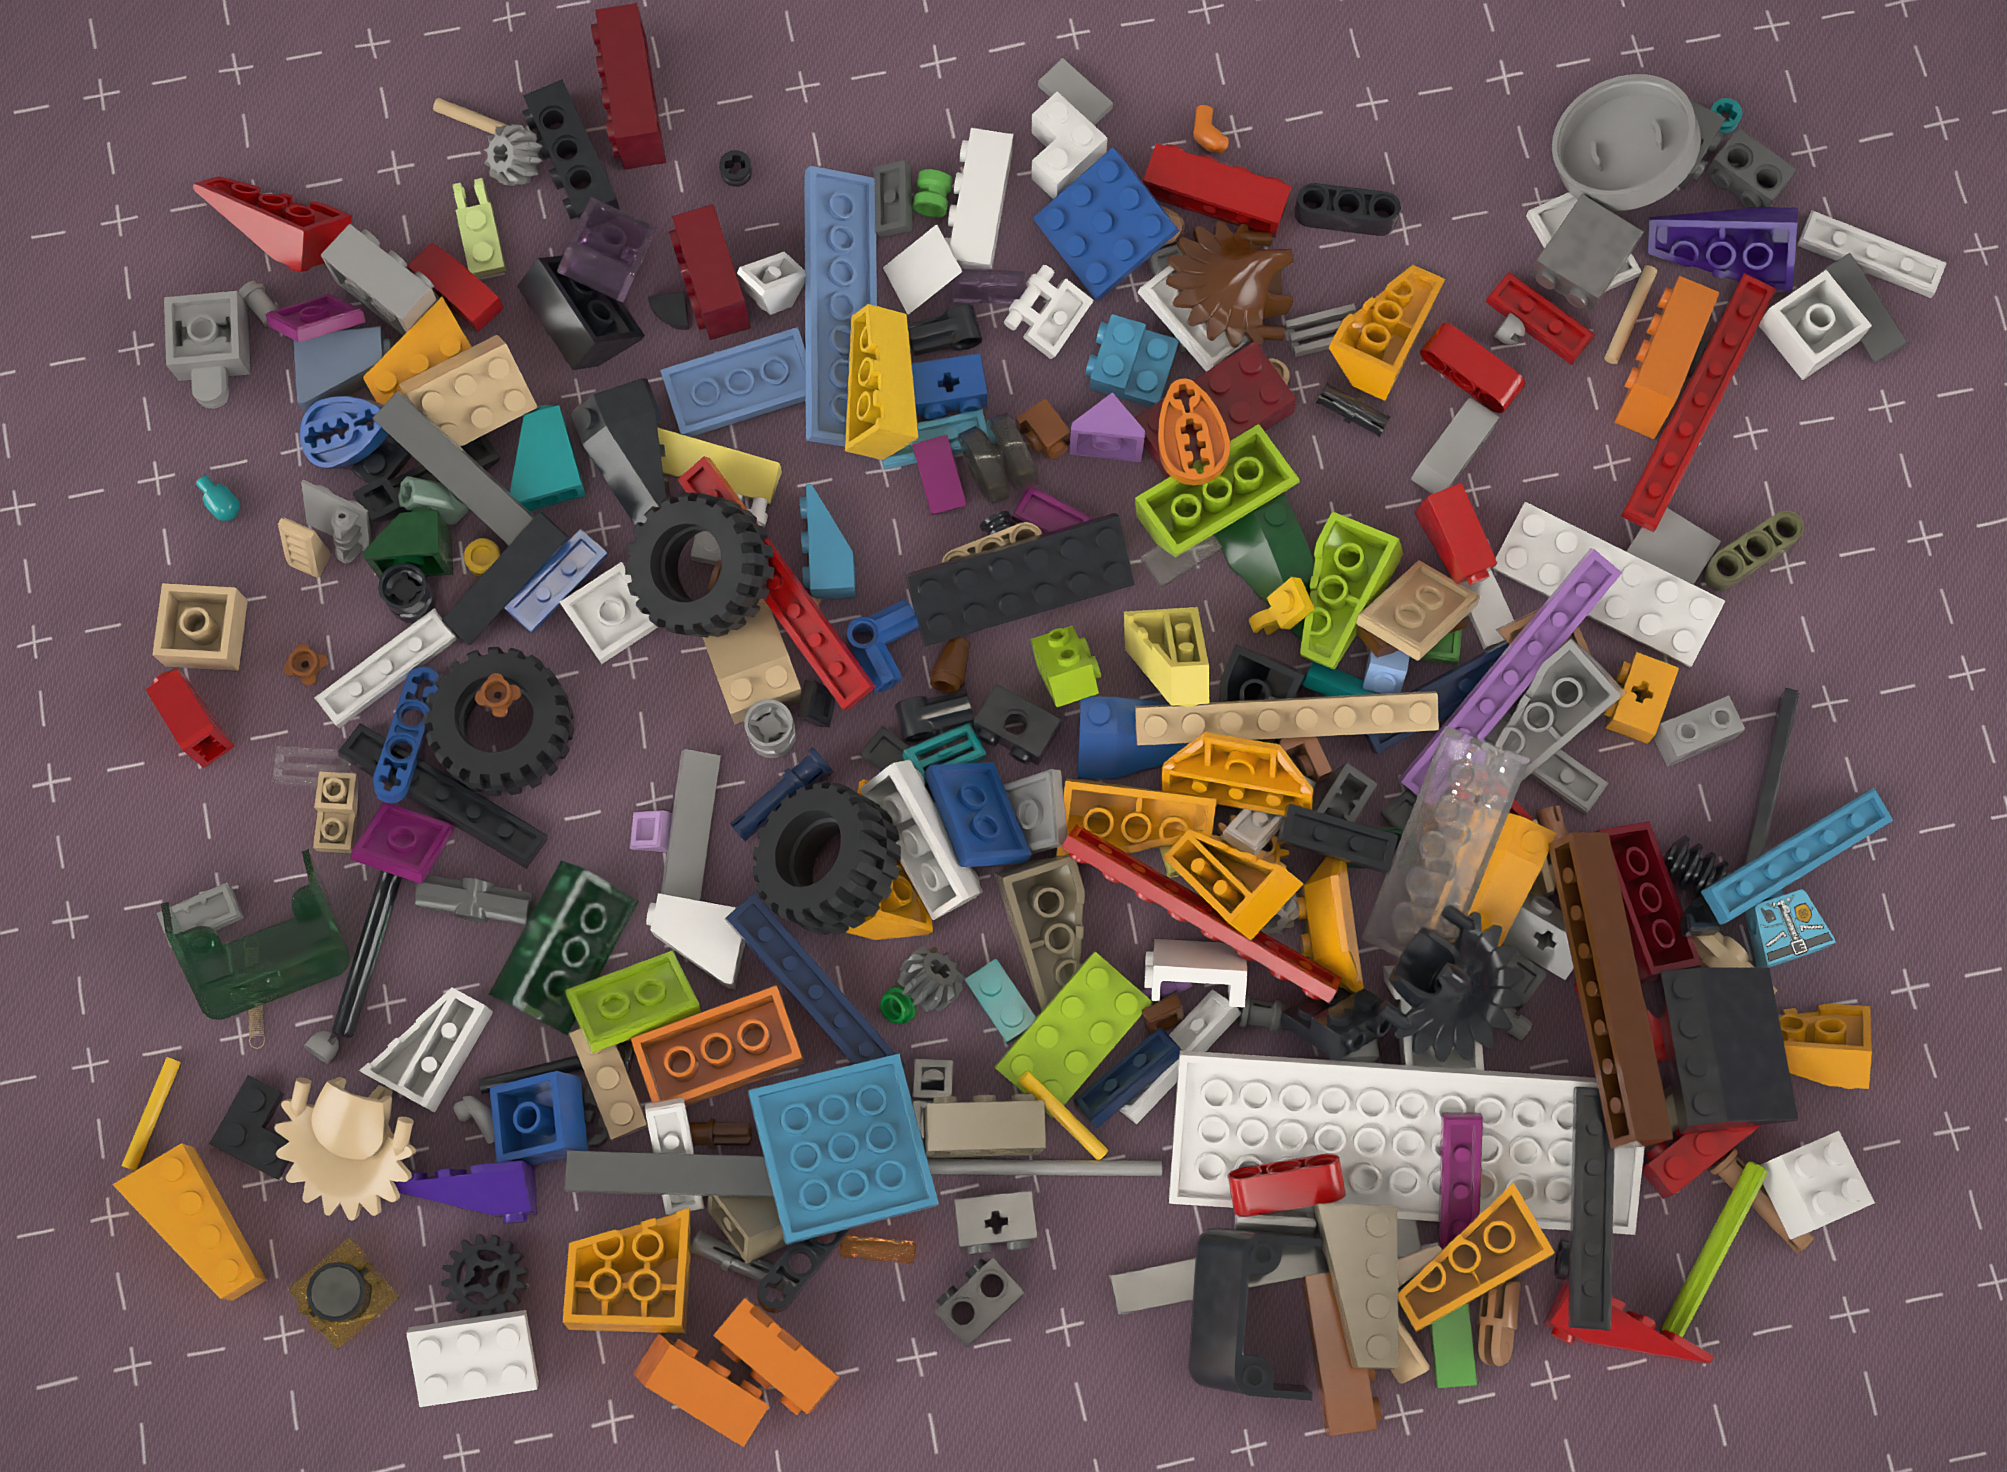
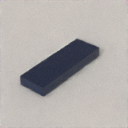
(1128, 1077)

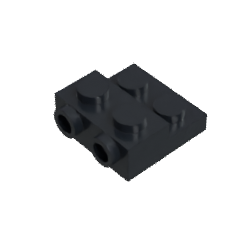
(1339, 1025)

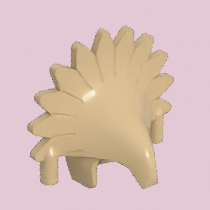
(345, 1147)

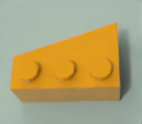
(425, 345)

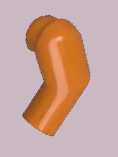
(1205, 133)

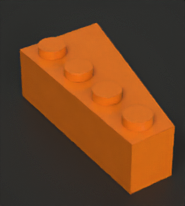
(1666, 356)

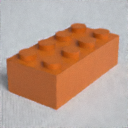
(719, 1049)

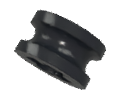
(742, 175)
(997, 522)

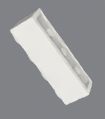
(980, 198)

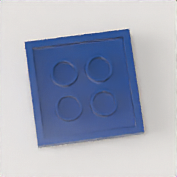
(1106, 224)

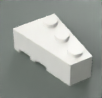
(432, 1050)

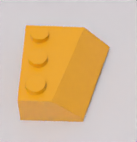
(631, 1278)

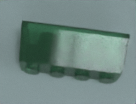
(563, 945)

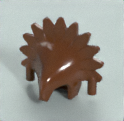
(1231, 283)

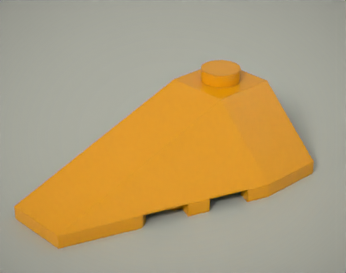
(1133, 815)
(900, 914)
(1829, 1044)

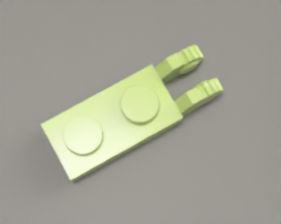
(479, 232)

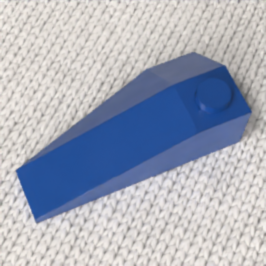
(1109, 740)

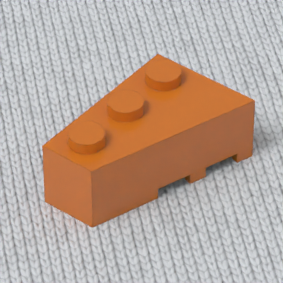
(775, 1357)
(702, 1388)

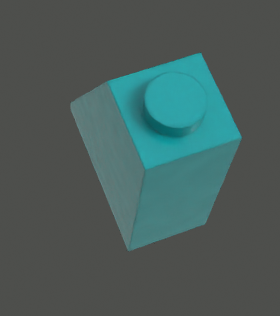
(545, 461)

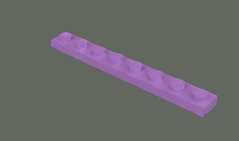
(1523, 657)

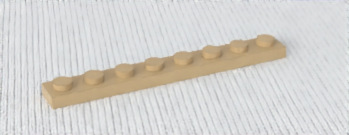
(1289, 717)

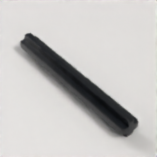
(366, 954)

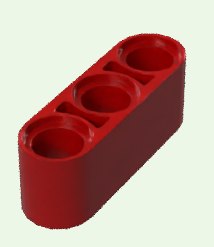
(1472, 368)
(1286, 1184)

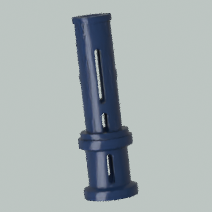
(805, 773)

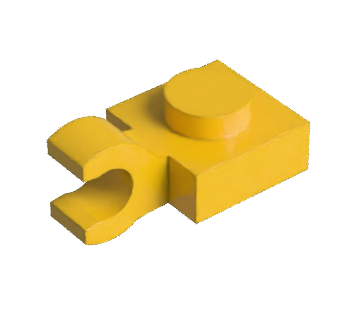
(1288, 607)

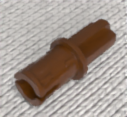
(720, 1133)

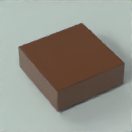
(1163, 1014)

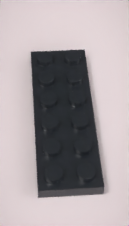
(1020, 579)

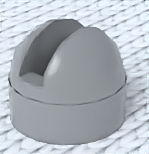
(1507, 329)
(322, 1048)

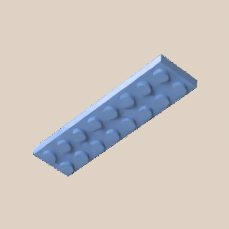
(837, 285)

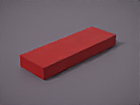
(1541, 318)

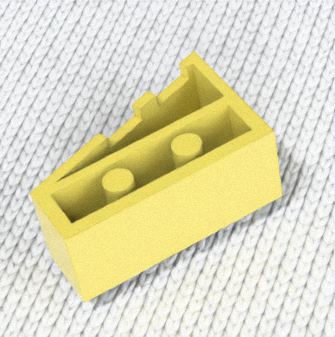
(1170, 652)

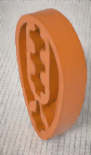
(1212, 436)

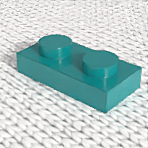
(1000, 1000)

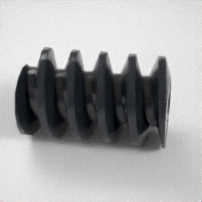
(1692, 867)

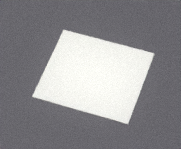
(922, 269)

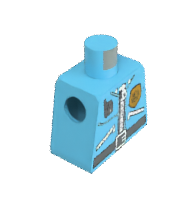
(1786, 928)

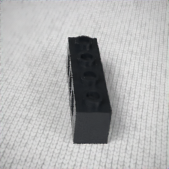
(554, 105)

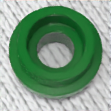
(897, 1007)

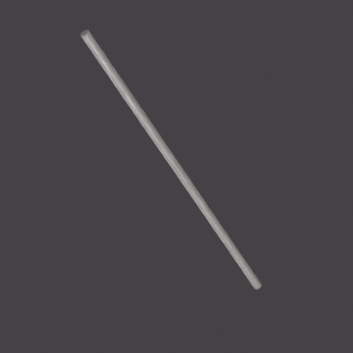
(1045, 1167)

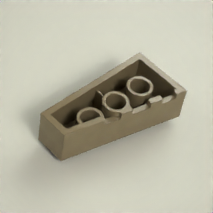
(1364, 1277)

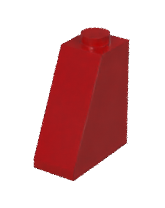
(1456, 535)
(188, 718)

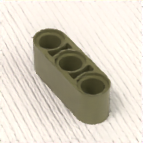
(1765, 539)

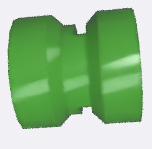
(932, 194)

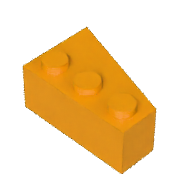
(1233, 881)

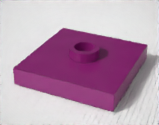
(314, 318)
(402, 842)

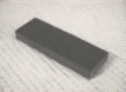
(1884, 335)

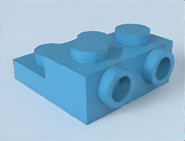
(1131, 361)

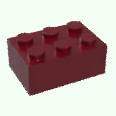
(708, 273)

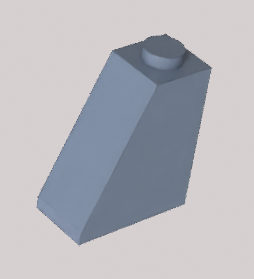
(336, 363)

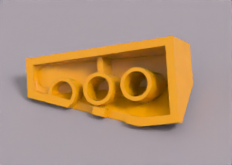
(1381, 334)
(1511, 872)

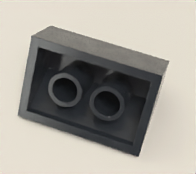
(579, 319)

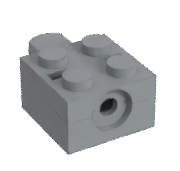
(207, 342)

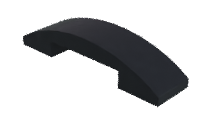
(382, 495)

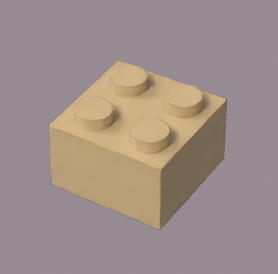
(200, 627)

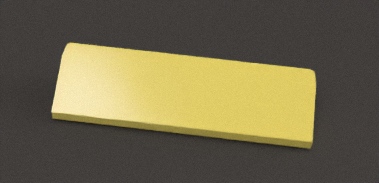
(744, 472)

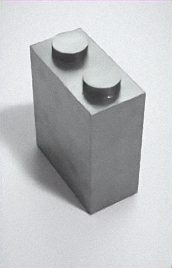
(1586, 253)

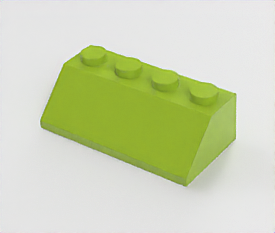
(1186, 514)

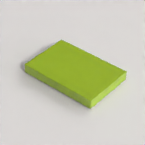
(632, 1001)

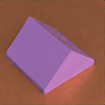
(1107, 432)

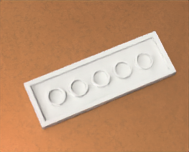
(1640, 604)

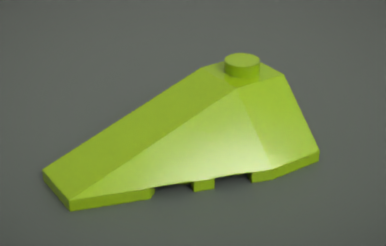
(1348, 575)

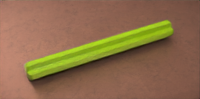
(1715, 1249)

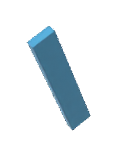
(1796, 856)

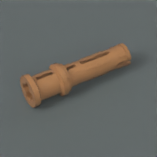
(1730, 1168)

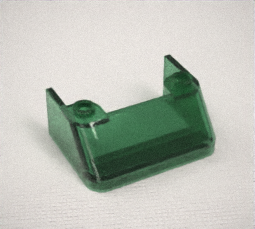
(267, 962)

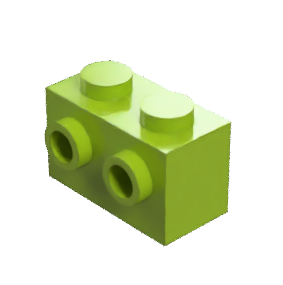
(1066, 665)

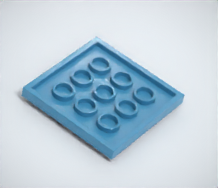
(842, 1148)

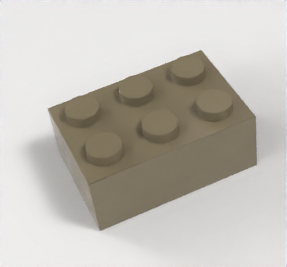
(984, 1127)

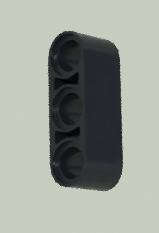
(1363, 202)

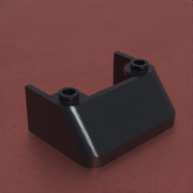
(1220, 1305)

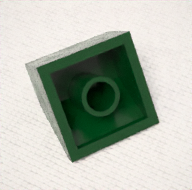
(414, 539)

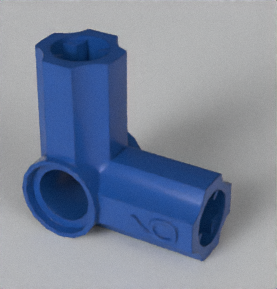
(885, 628)

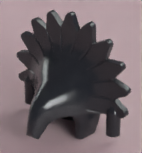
(1453, 987)

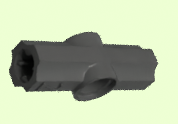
(475, 900)

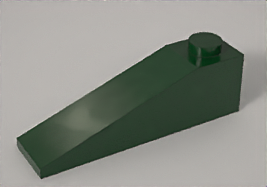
(1268, 550)

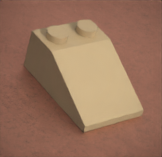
(753, 665)

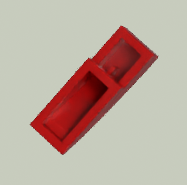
(457, 286)

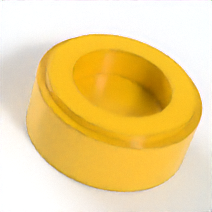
(481, 555)

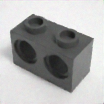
(1756, 165)

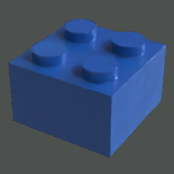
(538, 1118)

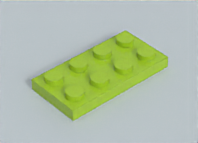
(1075, 1029)

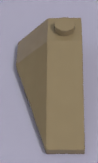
(1046, 918)

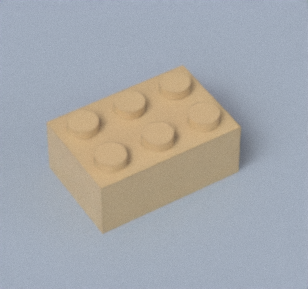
(472, 391)

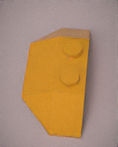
(1237, 774)
(1330, 923)

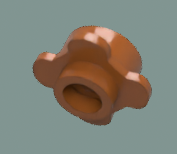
(302, 654)
(496, 684)

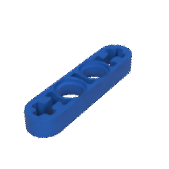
(403, 733)

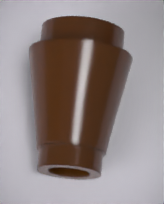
(950, 668)

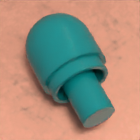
(219, 499)

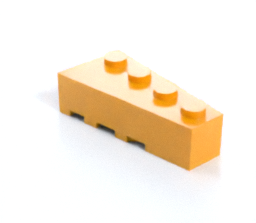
(192, 1217)

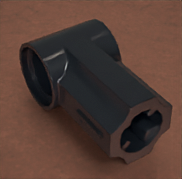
(953, 329)
(924, 716)

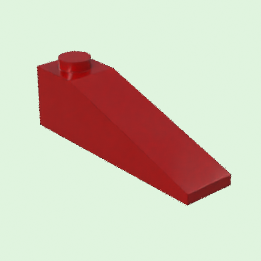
(280, 227)
(1628, 1333)

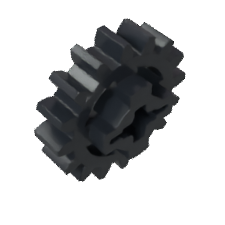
(475, 1261)

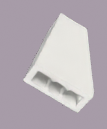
(699, 934)

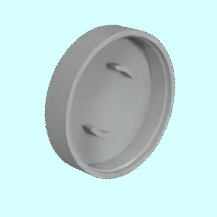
(1627, 141)

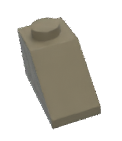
(748, 1223)

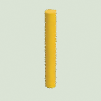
(151, 1114)
(1063, 1115)

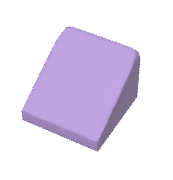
(651, 830)

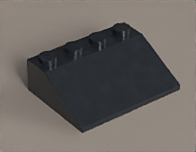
(1724, 1048)

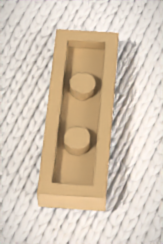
(611, 1088)

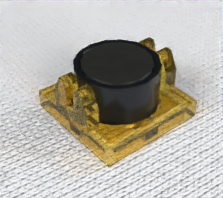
(342, 1292)

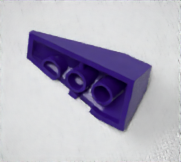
(1731, 243)
(489, 1189)

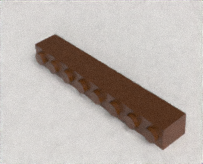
(1610, 990)

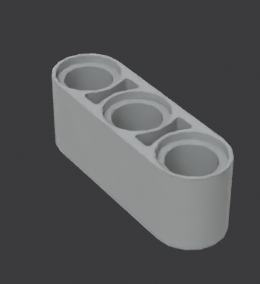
(1455, 447)

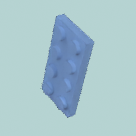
(737, 383)

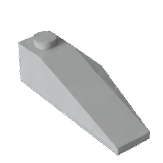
(1558, 705)

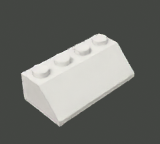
(923, 840)

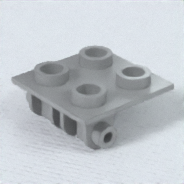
(339, 518)

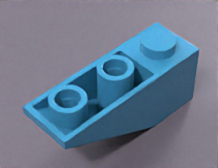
(830, 557)

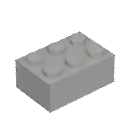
(379, 279)

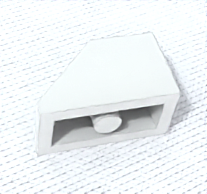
(773, 282)

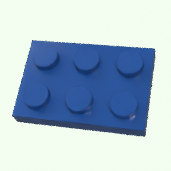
(977, 814)

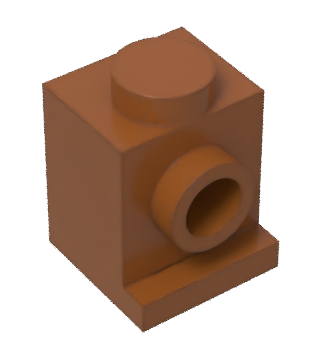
(1044, 430)

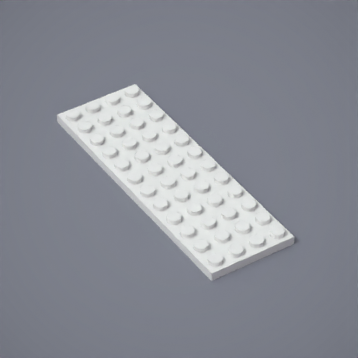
(1385, 1131)

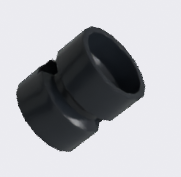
(407, 592)

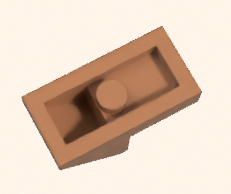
(1312, 758)

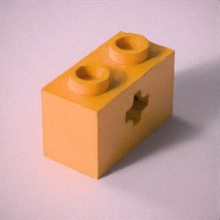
(1655, 683)

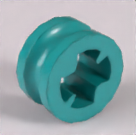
(1734, 110)

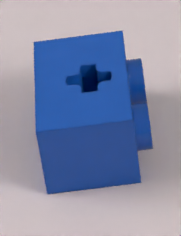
(962, 373)

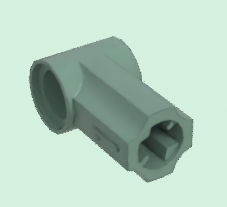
(432, 494)

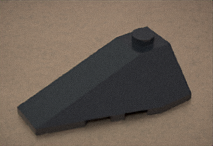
(624, 444)
(1258, 677)

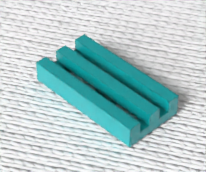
(943, 739)

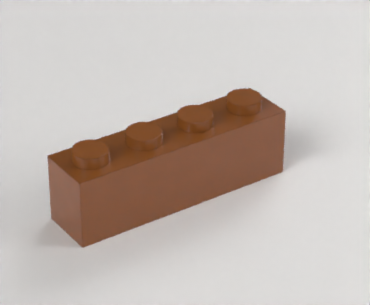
(1342, 1390)

